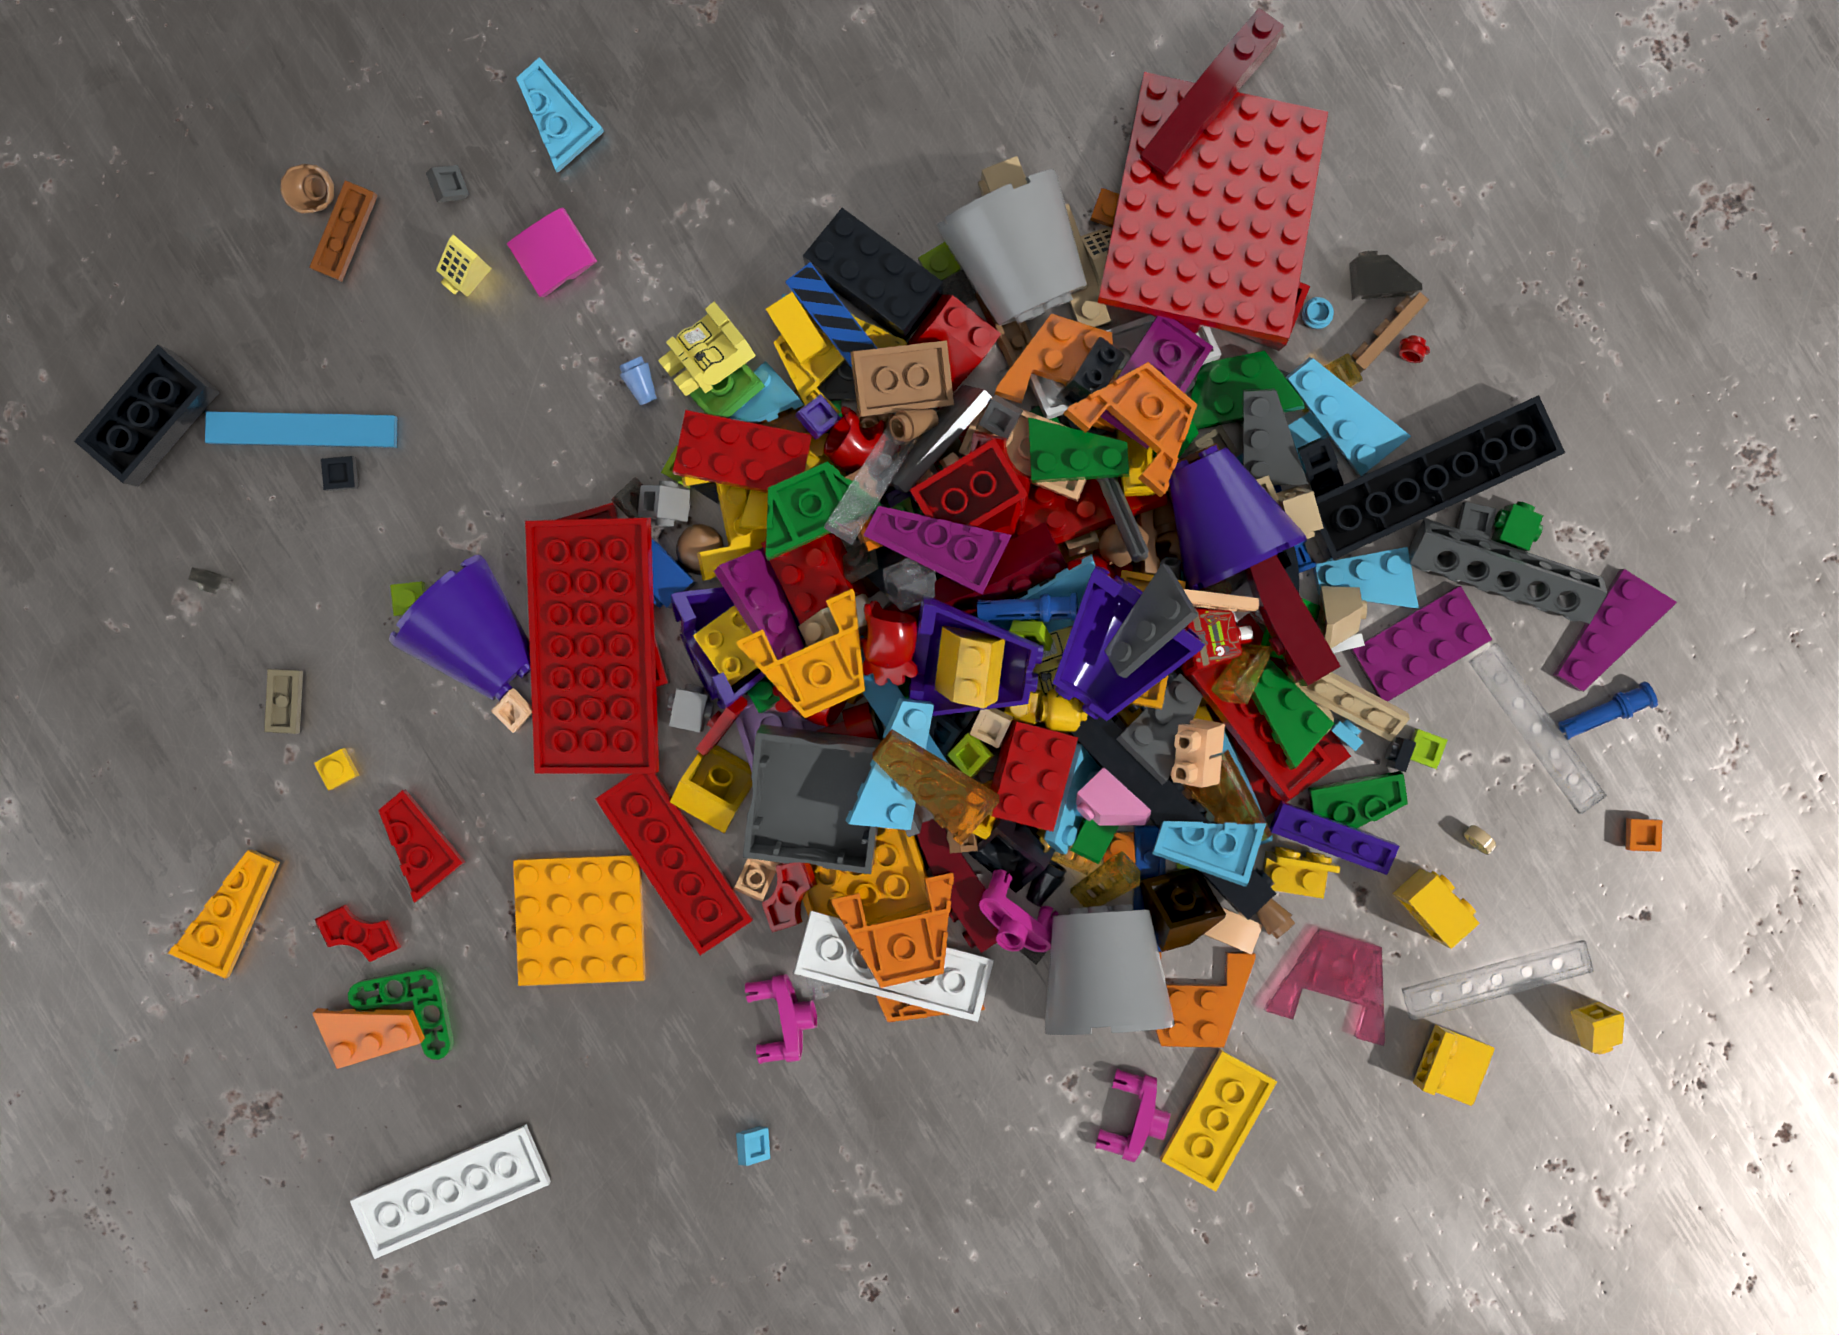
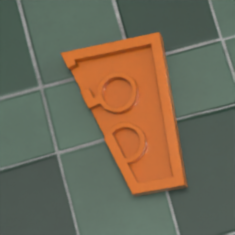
(366, 1035)

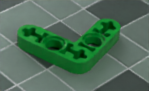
(420, 997)

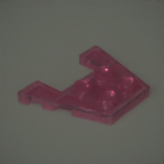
(1342, 970)

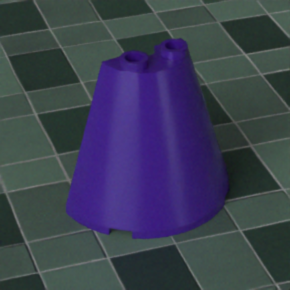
(1225, 519)
(696, 611)
(467, 631)
(1017, 665)
(1085, 667)

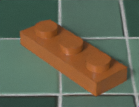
(343, 231)

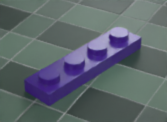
(1334, 837)

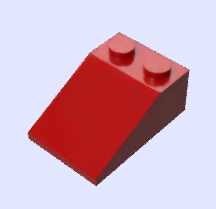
(966, 334)

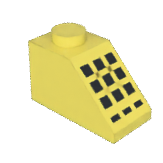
(461, 267)

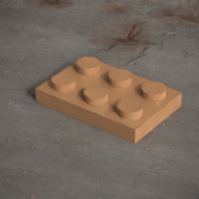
(902, 378)

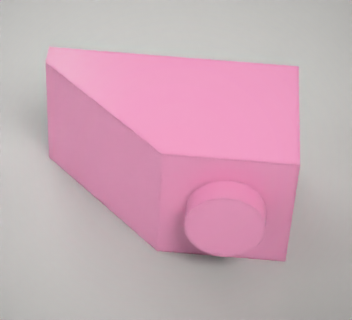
(1110, 802)

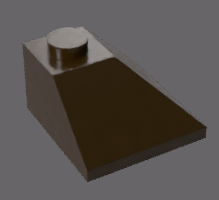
(1180, 907)

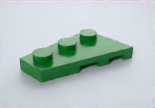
(1072, 454)
(1290, 713)
(1360, 799)

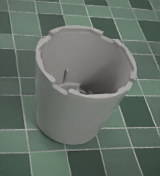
(1018, 248)
(1105, 973)

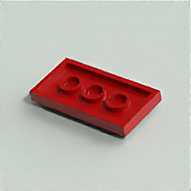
(739, 452)

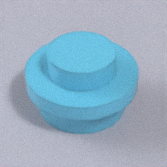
(1317, 313)

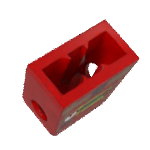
(1220, 637)

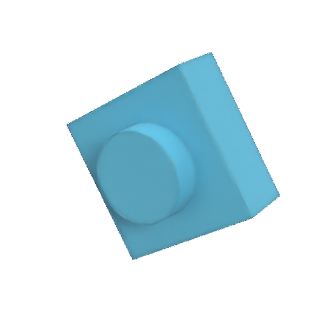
(1348, 733)
(753, 1145)

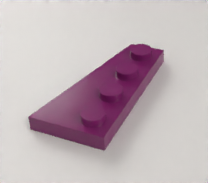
(946, 547)
(761, 600)
(1620, 621)

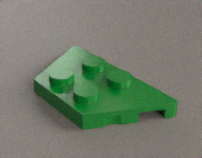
(1222, 383)
(802, 507)

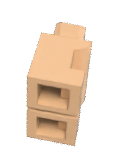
(1197, 753)

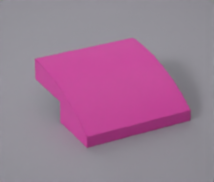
(551, 252)

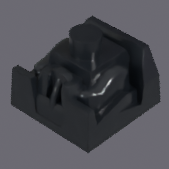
(1015, 850)

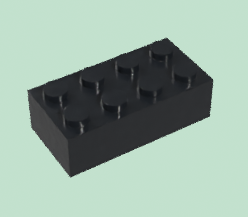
(874, 274)
(147, 416)

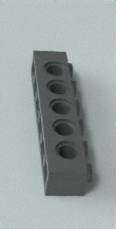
(1585, 588)

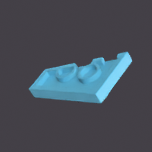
(770, 401)
(1381, 576)
(1216, 849)

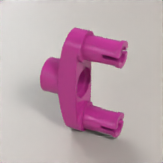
(1015, 925)
(794, 1018)
(1148, 1119)

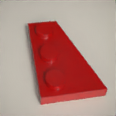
(420, 845)

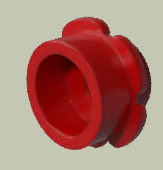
(1413, 349)

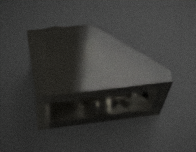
(1380, 277)

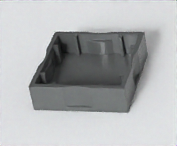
(803, 796)

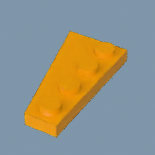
(225, 922)

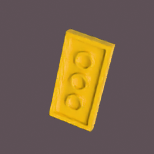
(1218, 1120)

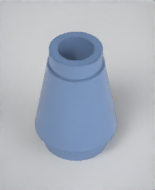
(638, 379)

